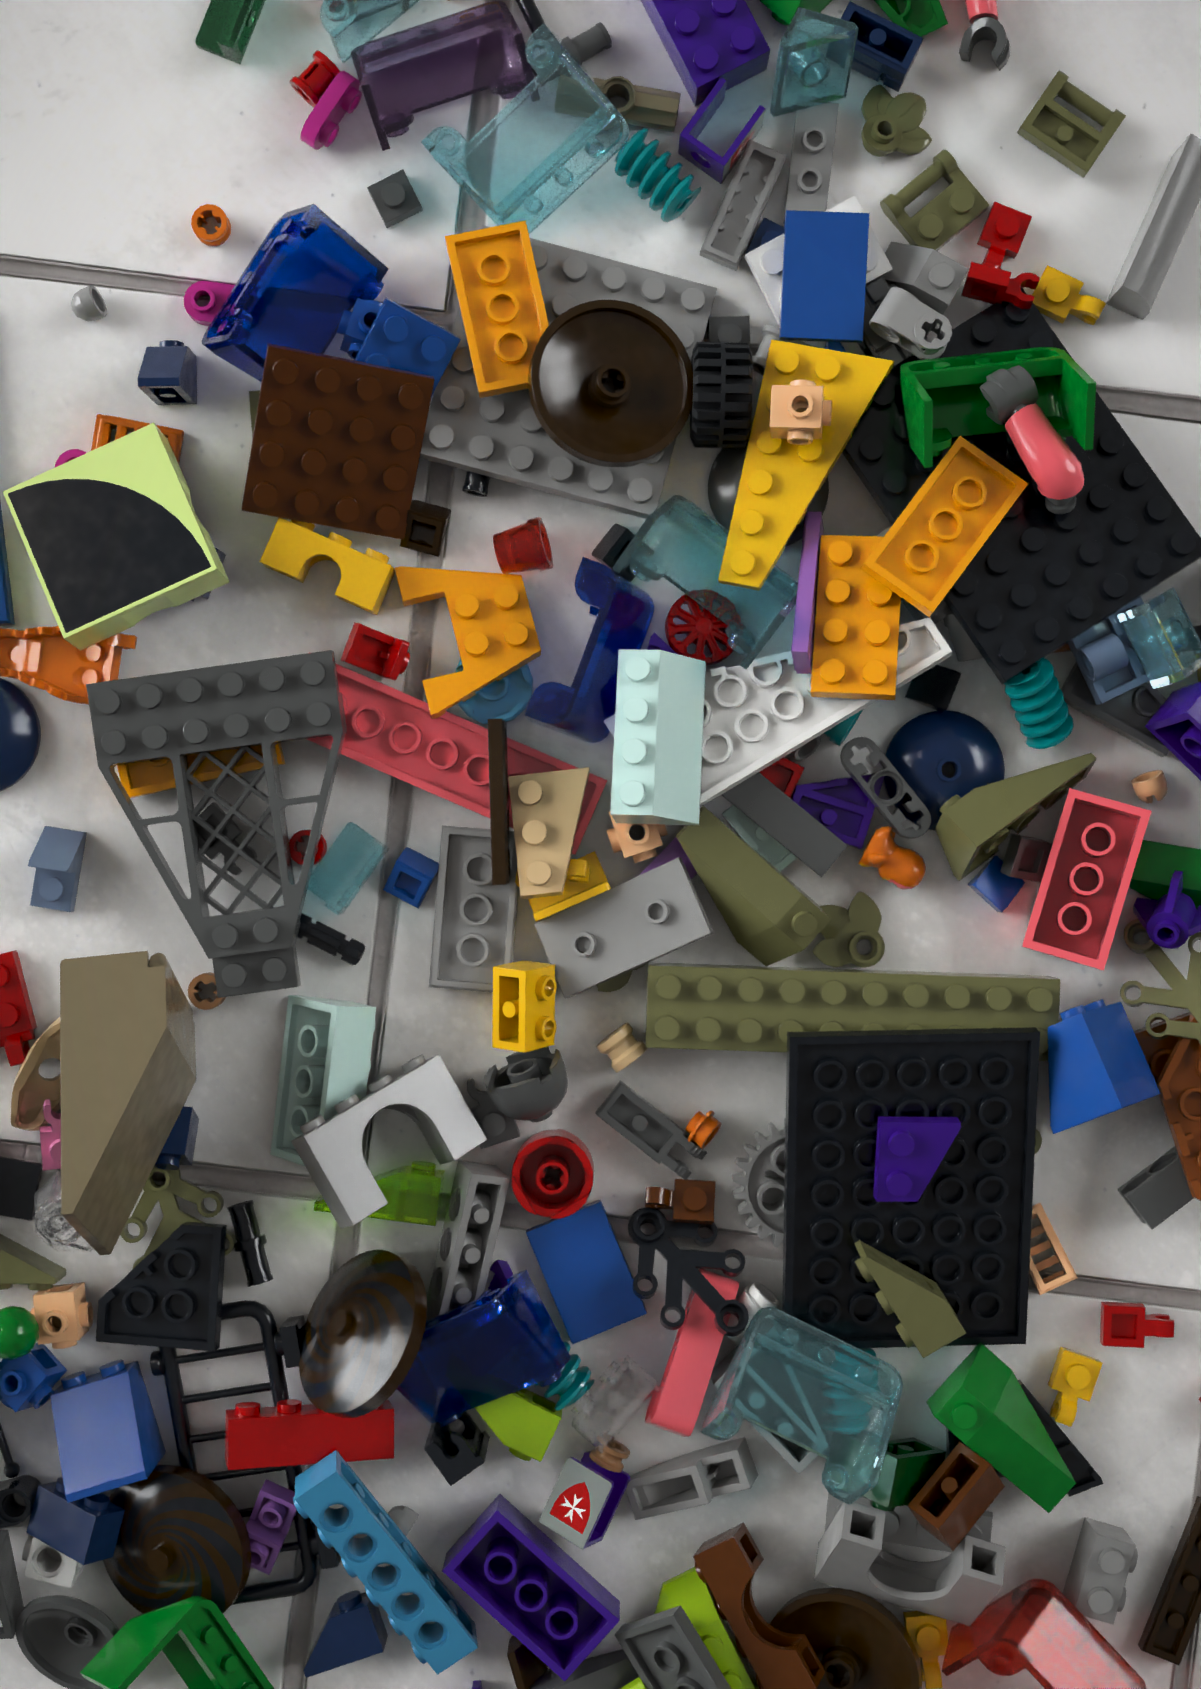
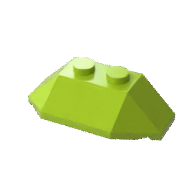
(715, 1632)

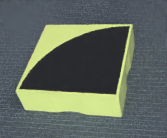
(115, 537)

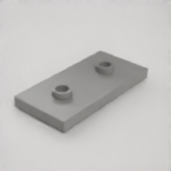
(471, 915)
(623, 928)

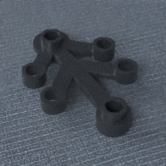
(683, 1266)

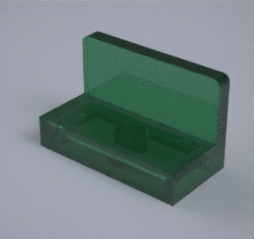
(229, 27)

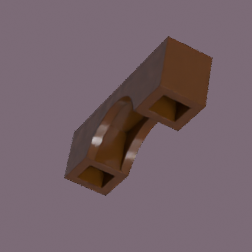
(776, 1656)

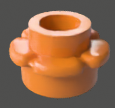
(703, 1128)

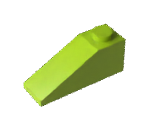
(522, 1422)

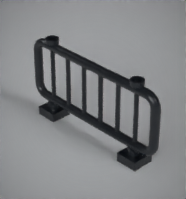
(275, 1345)

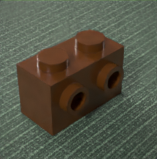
(956, 1496)

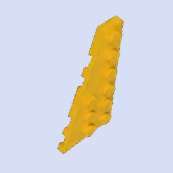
(784, 477)

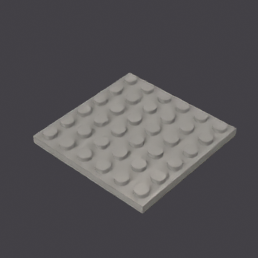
(501, 432)

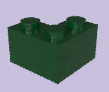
(904, 1472)

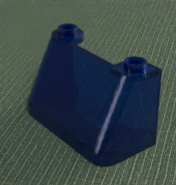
(293, 291)
(621, 622)
(484, 1352)

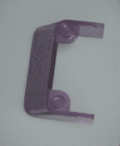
(441, 64)

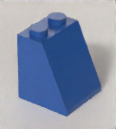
(1095, 1065)
(105, 1430)

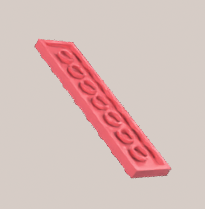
(437, 754)

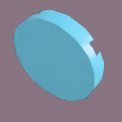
(500, 699)

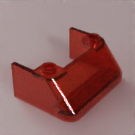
(1044, 1634)

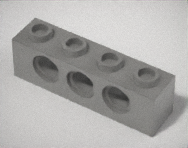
(467, 1237)

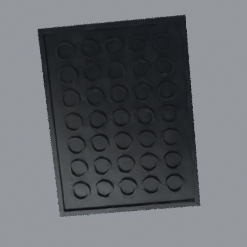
(1039, 571)
(976, 1210)

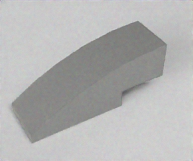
(692, 1479)

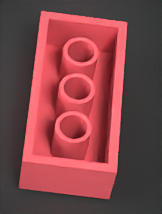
(1086, 879)

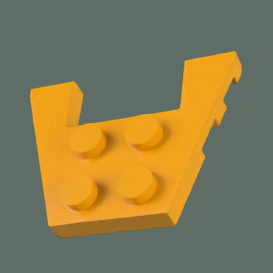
(489, 625)

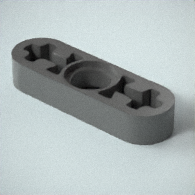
(897, 817)

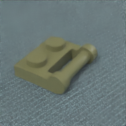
(1065, 134)
(942, 216)

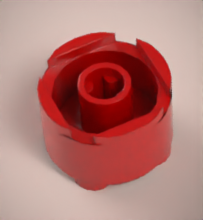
(548, 1196)

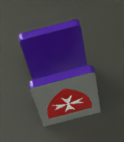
(689, 146)
(584, 1501)

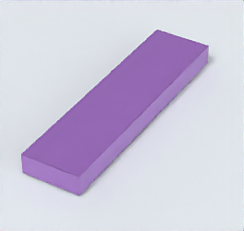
(807, 594)

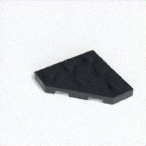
(170, 1294)

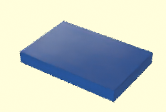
(824, 276)
(586, 1272)

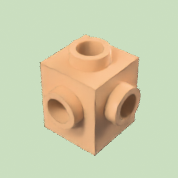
(799, 412)
(639, 849)
(62, 1314)

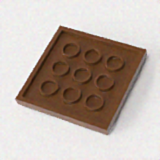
(336, 442)

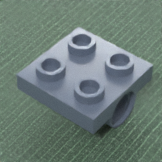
(1108, 658)

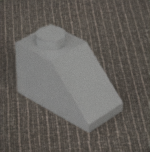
(925, 274)

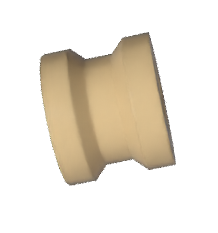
(621, 1047)

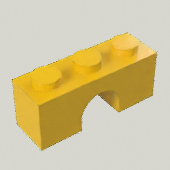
(296, 548)

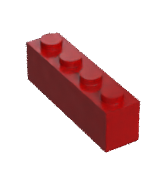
(304, 1435)

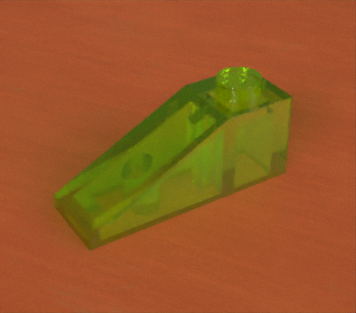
(411, 1194)

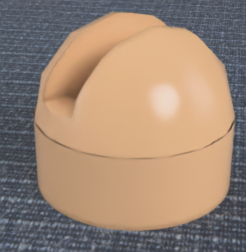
(1150, 784)

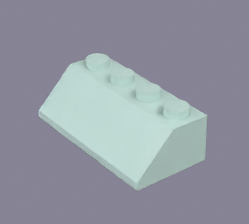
(658, 738)
(321, 1064)

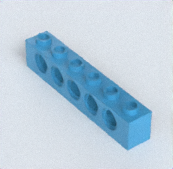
(334, 1482)

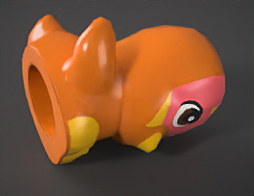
(894, 863)

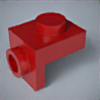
(376, 652)

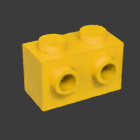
(523, 1006)

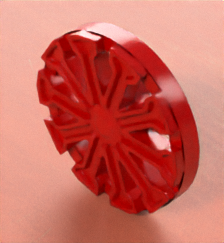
(700, 630)

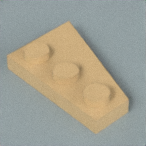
(545, 825)

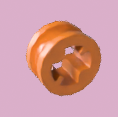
(200, 216)

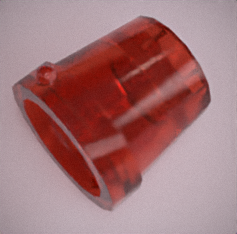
(523, 547)

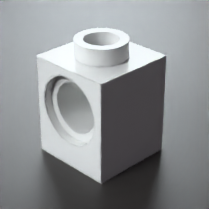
(44, 1568)

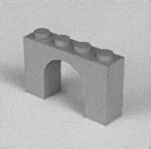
(334, 1146)
(947, 1588)

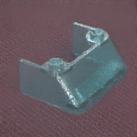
(688, 551)

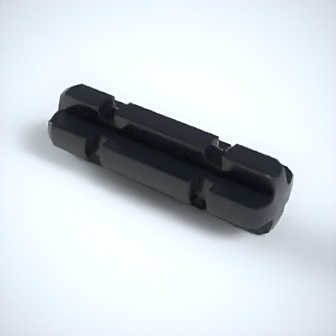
(330, 940)

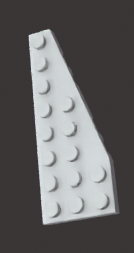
(770, 712)

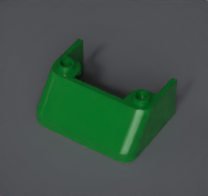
(946, 400)
(194, 1641)

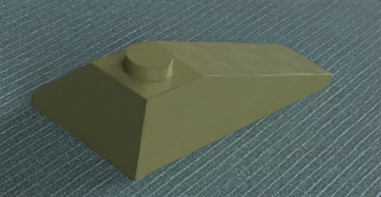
(984, 817)
(754, 898)

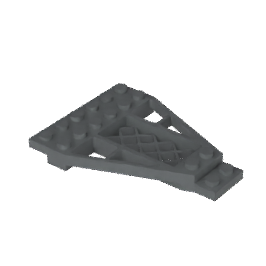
(218, 712)

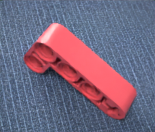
(690, 1363)

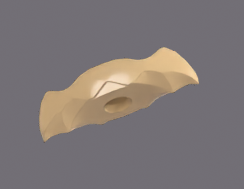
(31, 1088)

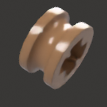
(193, 990)
(612, 1456)

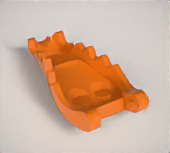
(54, 665)

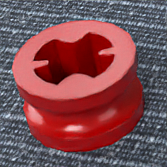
(298, 856)

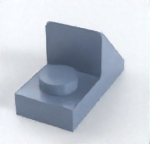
(58, 868)

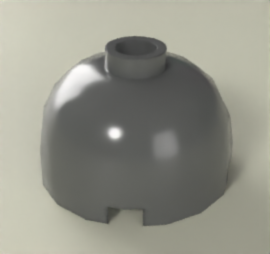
(528, 1085)

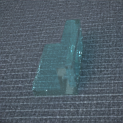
(346, 867)

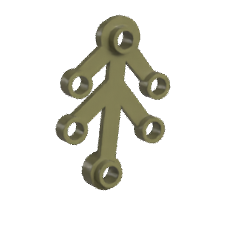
(1184, 993)
(172, 1215)

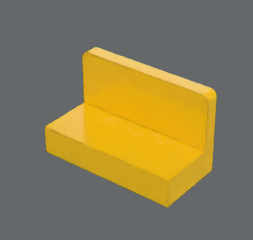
(573, 891)

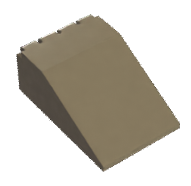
(122, 1083)

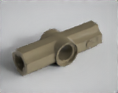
(645, 105)

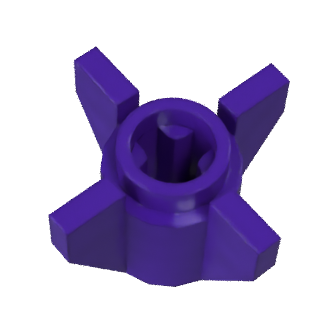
(1171, 917)

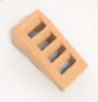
(1057, 1279)

